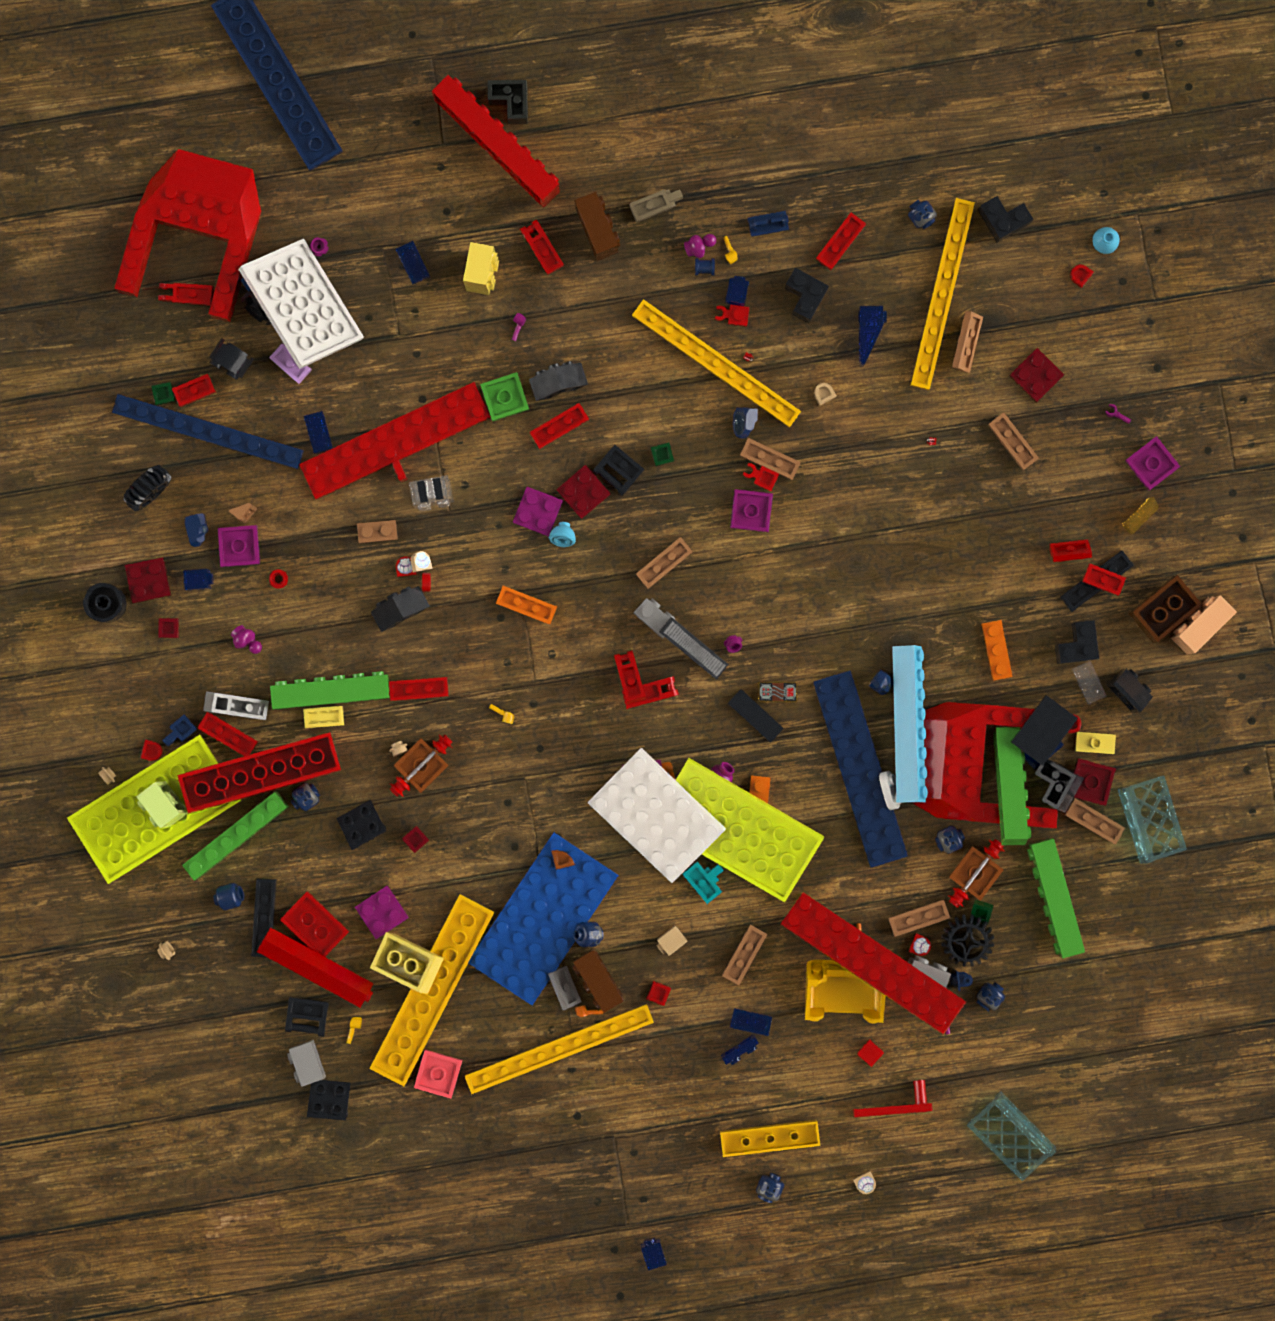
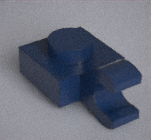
(181, 729)

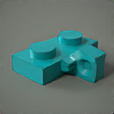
(704, 880)

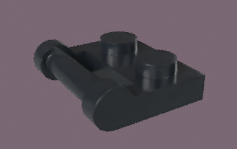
(622, 465)
(309, 1010)

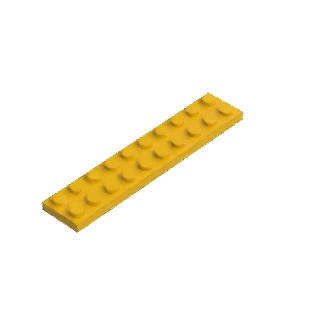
(421, 1010)

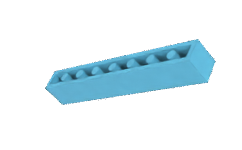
(909, 724)

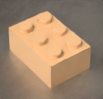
(1203, 624)

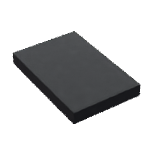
(1044, 730)

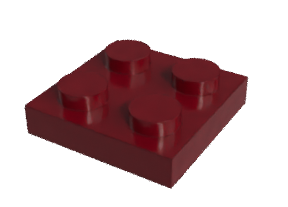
(1036, 375)
(583, 492)
(148, 580)
(1096, 781)

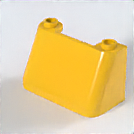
(839, 991)

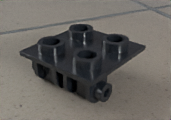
(361, 824)
(329, 1100)

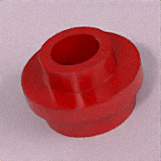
(278, 572)

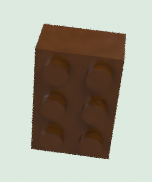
(597, 225)
(1165, 609)
(597, 980)

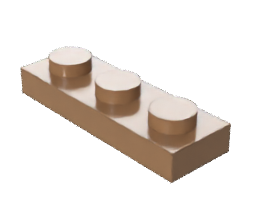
(967, 342)
(1013, 441)
(770, 459)
(664, 563)
(1094, 821)
(919, 918)
(744, 954)

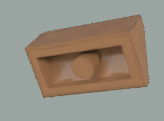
(243, 512)

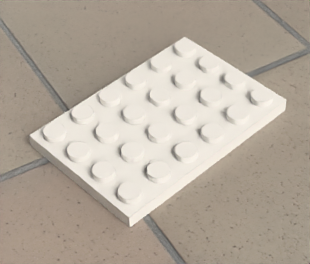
(301, 303)
(656, 815)

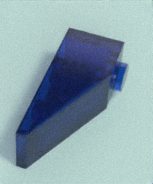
(870, 325)

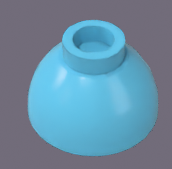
(1106, 240)
(562, 535)

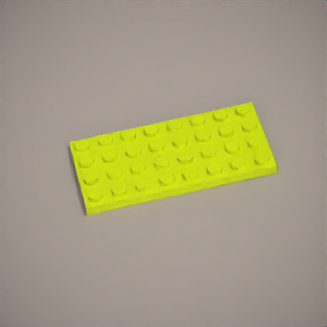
(121, 833)
(758, 838)

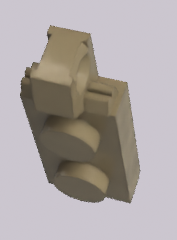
(654, 204)

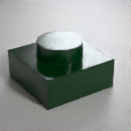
(163, 393)
(662, 454)
(982, 910)

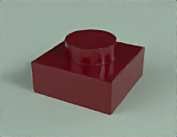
(168, 628)
(415, 839)

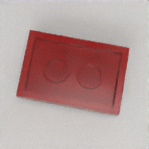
(314, 925)

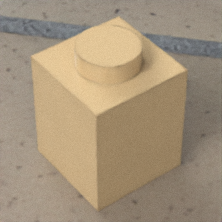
(671, 941)

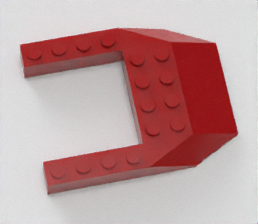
(202, 199)
(956, 762)

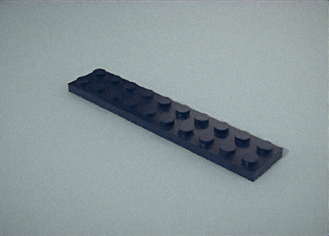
(278, 81)
(859, 768)

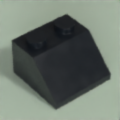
(1130, 690)

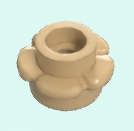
(398, 748)
(107, 775)
(166, 950)

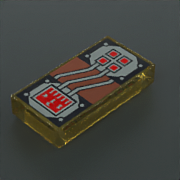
(777, 691)

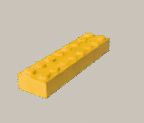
(770, 1138)

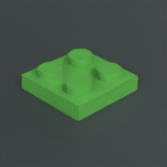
(504, 396)

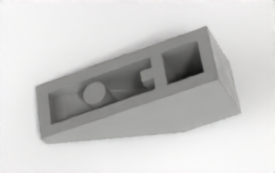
(236, 705)

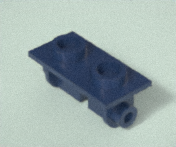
(768, 223)
(960, 979)

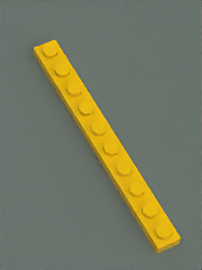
(942, 294)
(716, 363)
(559, 1048)

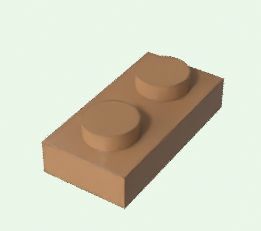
(377, 531)

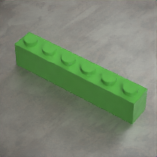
(330, 691)
(1010, 788)
(235, 836)
(1056, 898)

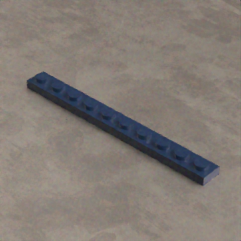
(207, 431)

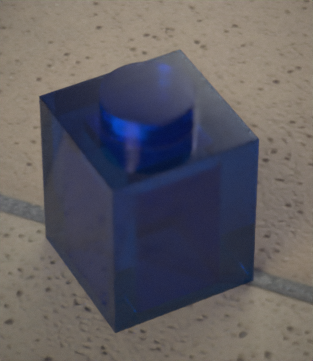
(737, 291)
(198, 579)
(653, 1253)

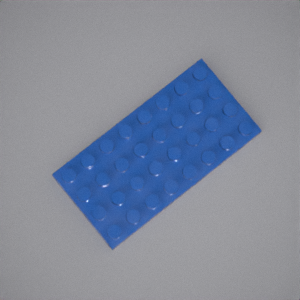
(540, 920)

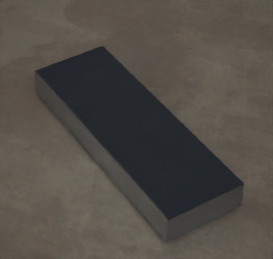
(755, 715)

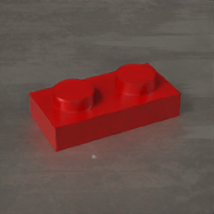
(194, 390)
(1070, 550)
(1104, 579)

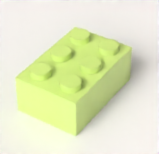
(161, 804)

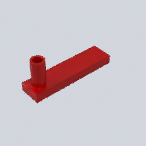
(920, 1105)

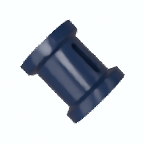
(704, 266)

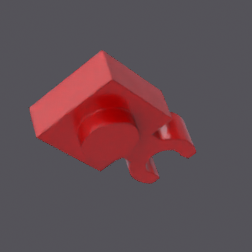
(736, 315)
(764, 478)

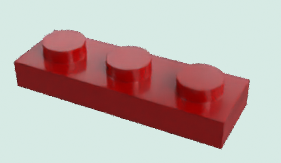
(840, 241)
(559, 426)
(418, 688)
(227, 734)

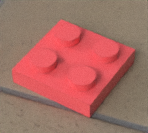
(438, 1074)

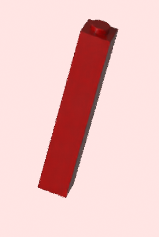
(316, 967)

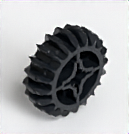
(147, 488)
(965, 956)

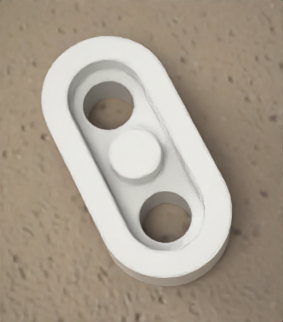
(888, 786)

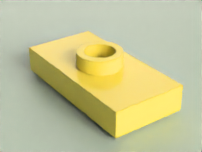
(323, 717)
(1095, 743)

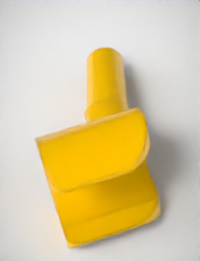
(731, 257)
(508, 717)
(355, 1022)

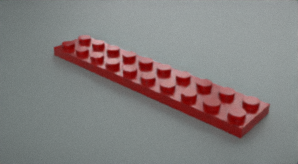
(395, 440)
(873, 963)

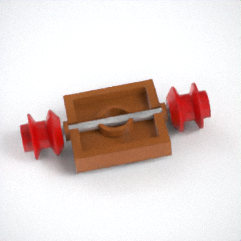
(421, 765)
(976, 873)

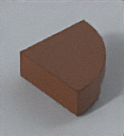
(562, 859)

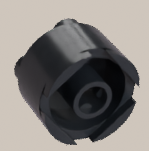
(231, 359)
(94, 599)

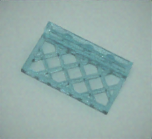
(1137, 826)
(1027, 1128)

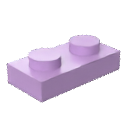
(286, 363)

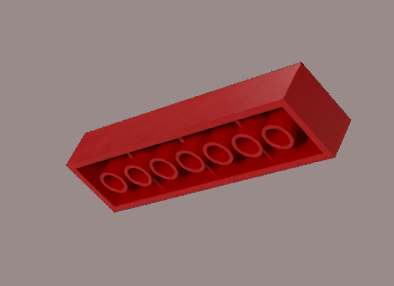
(496, 141)
(259, 773)

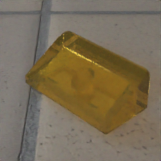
(1141, 515)

